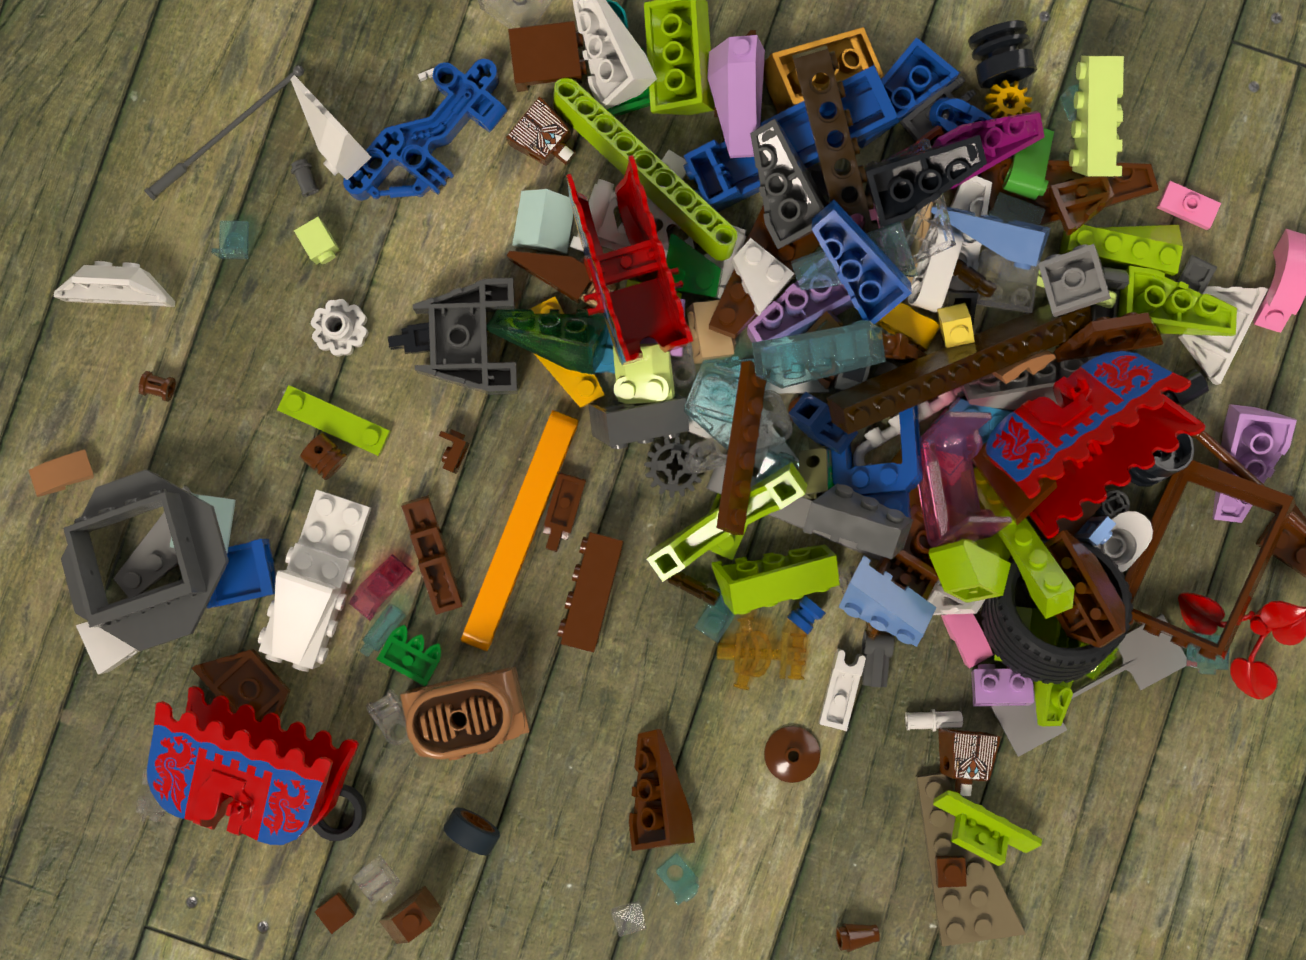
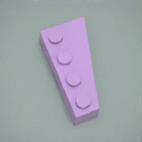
(797, 311)

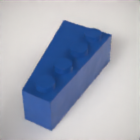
(913, 81)
(860, 264)

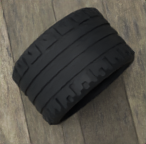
(1033, 656)

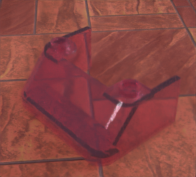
(949, 483)

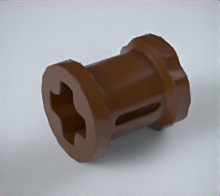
(157, 386)

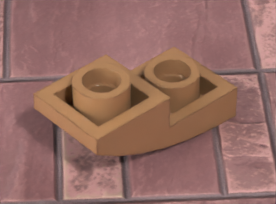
(1031, 364)
(60, 472)

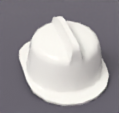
(1129, 539)

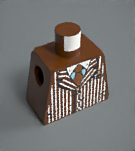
(541, 135)
(967, 756)

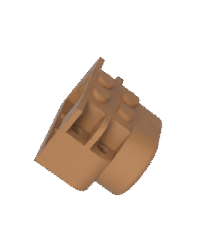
(489, 702)

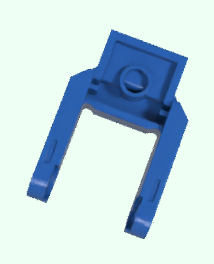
(888, 481)

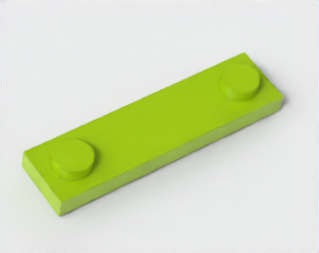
(334, 420)

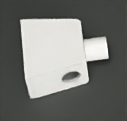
(104, 649)

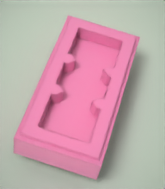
(1188, 205)

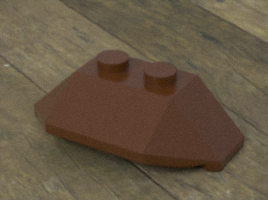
(1097, 608)

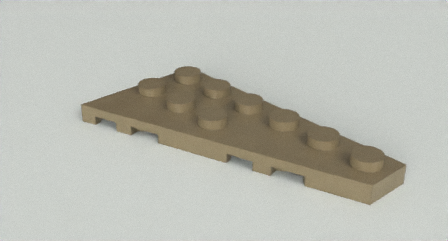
(969, 912)

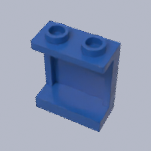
(247, 574)

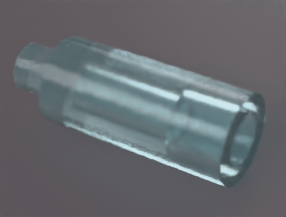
(382, 629)

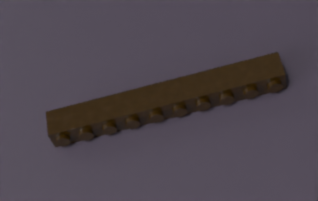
(953, 367)

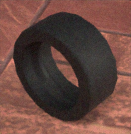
(359, 805)

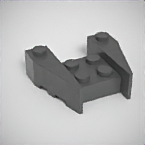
(461, 338)

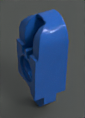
(959, 114)

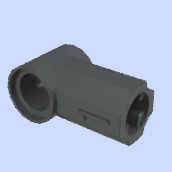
(877, 658)

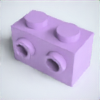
(1000, 687)

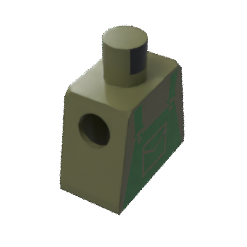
(816, 470)

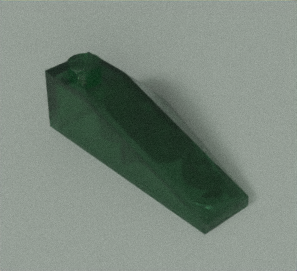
(565, 339)

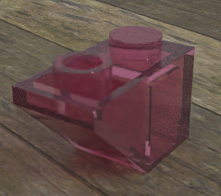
(380, 587)

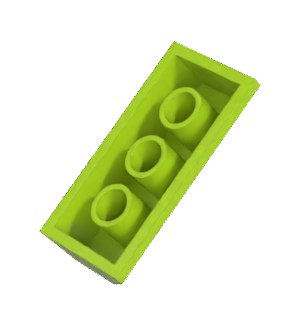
(679, 56)

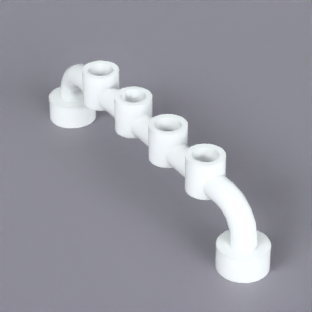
(877, 437)

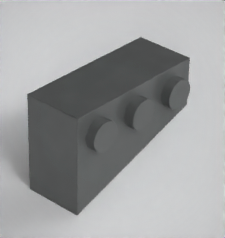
(638, 422)
(859, 520)

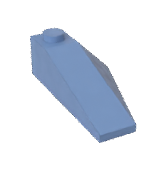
(1012, 240)

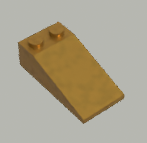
(852, 54)

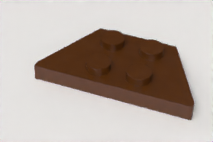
(1111, 335)
(245, 680)

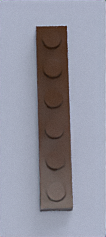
(741, 451)

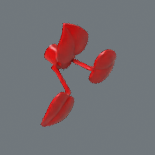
(1280, 617)

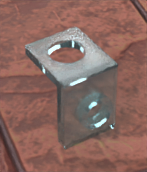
(233, 240)
(684, 888)

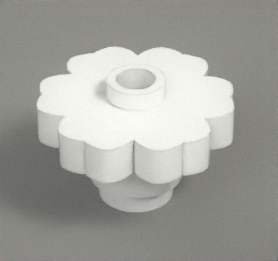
(349, 336)

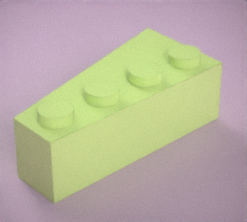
(1097, 116)

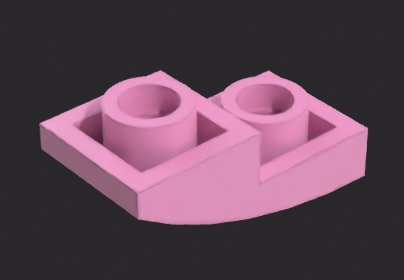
(968, 637)

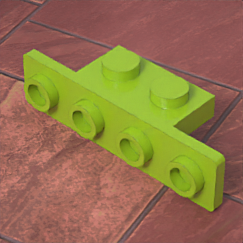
(983, 830)

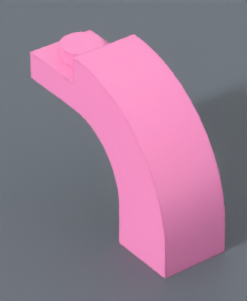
(1288, 284)

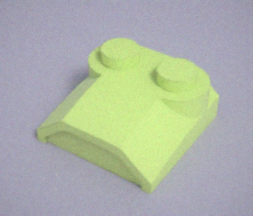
(646, 379)

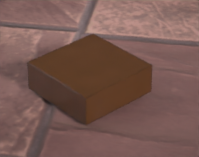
(335, 913)

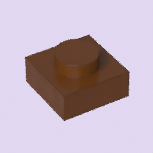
(950, 871)

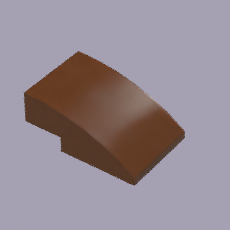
(913, 564)

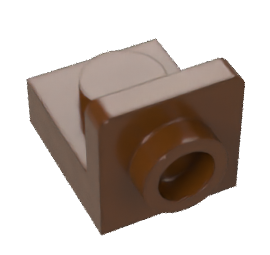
(454, 455)

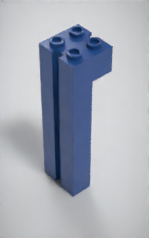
(730, 180)

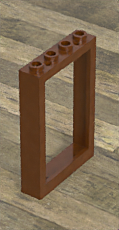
(1236, 488)

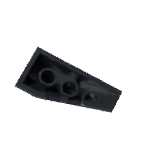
(916, 179)

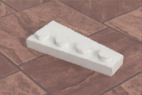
(973, 197)

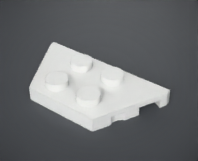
(1217, 352)

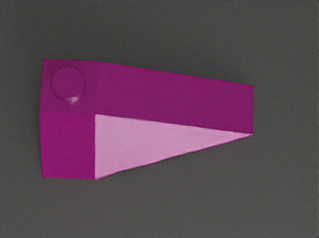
(999, 137)

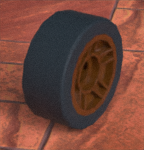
(471, 831)

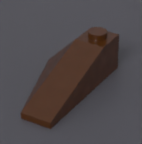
(660, 806)

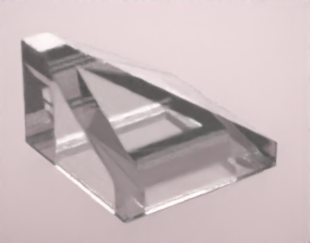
(628, 918)

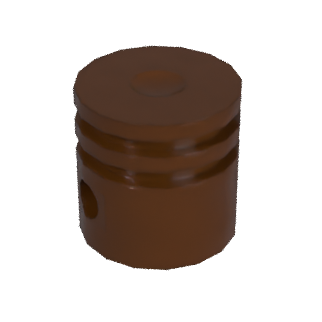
(328, 461)

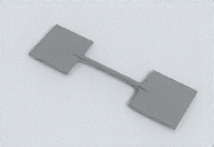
(1143, 655)

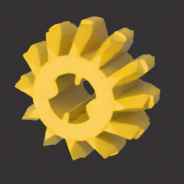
(1006, 93)

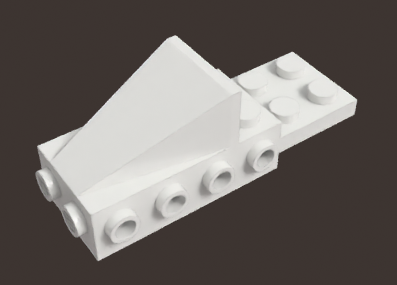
(314, 583)

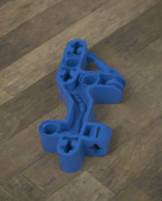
(423, 136)

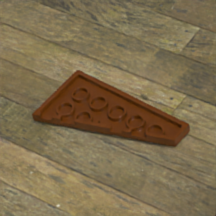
(735, 307)

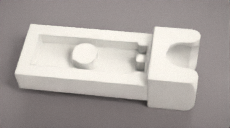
(841, 691)

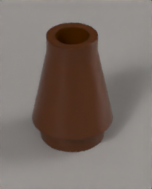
(855, 936)

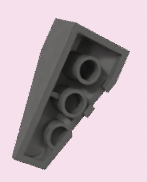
(786, 186)

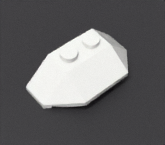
(114, 286)

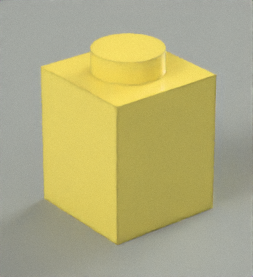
(956, 325)

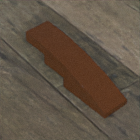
(432, 555)

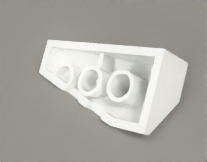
(614, 57)
(333, 141)

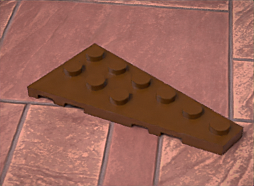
(1135, 182)

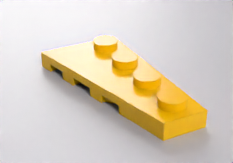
(580, 386)

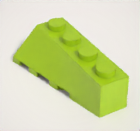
(1137, 246)
(776, 578)

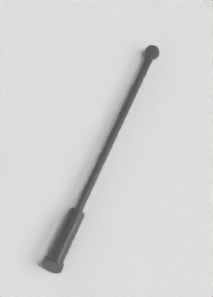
(181, 168)

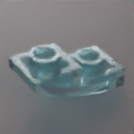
(715, 620)

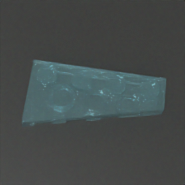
(818, 272)

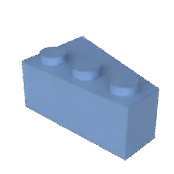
(886, 605)

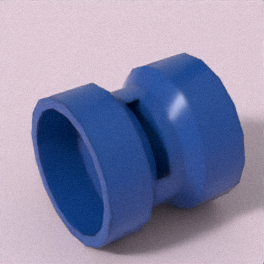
(806, 614)

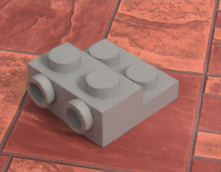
(1074, 280)

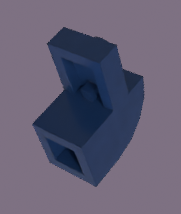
(814, 420)

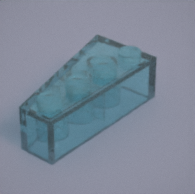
(818, 354)

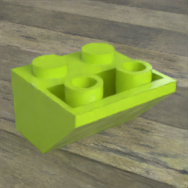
(969, 570)

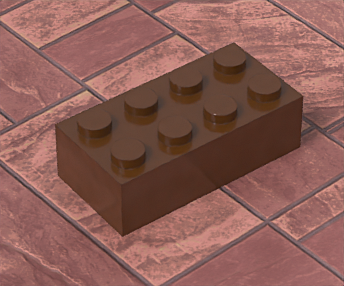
(592, 592)

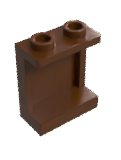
(546, 54)

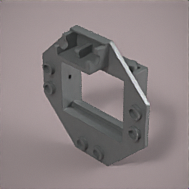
(164, 611)

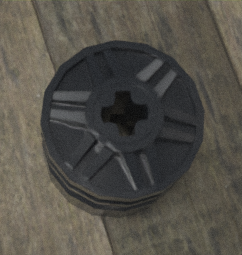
(1002, 53)
(1165, 463)

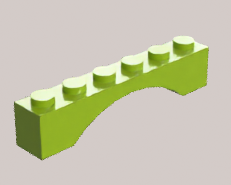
(696, 539)
(1040, 571)

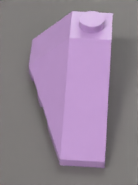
(736, 88)
(1257, 442)

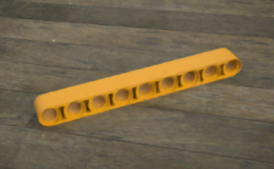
(519, 530)

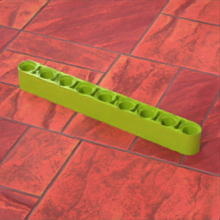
(574, 102)

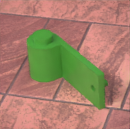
(1029, 169)

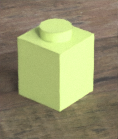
(317, 241)

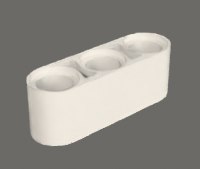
(935, 275)

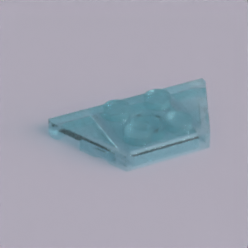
(714, 397)

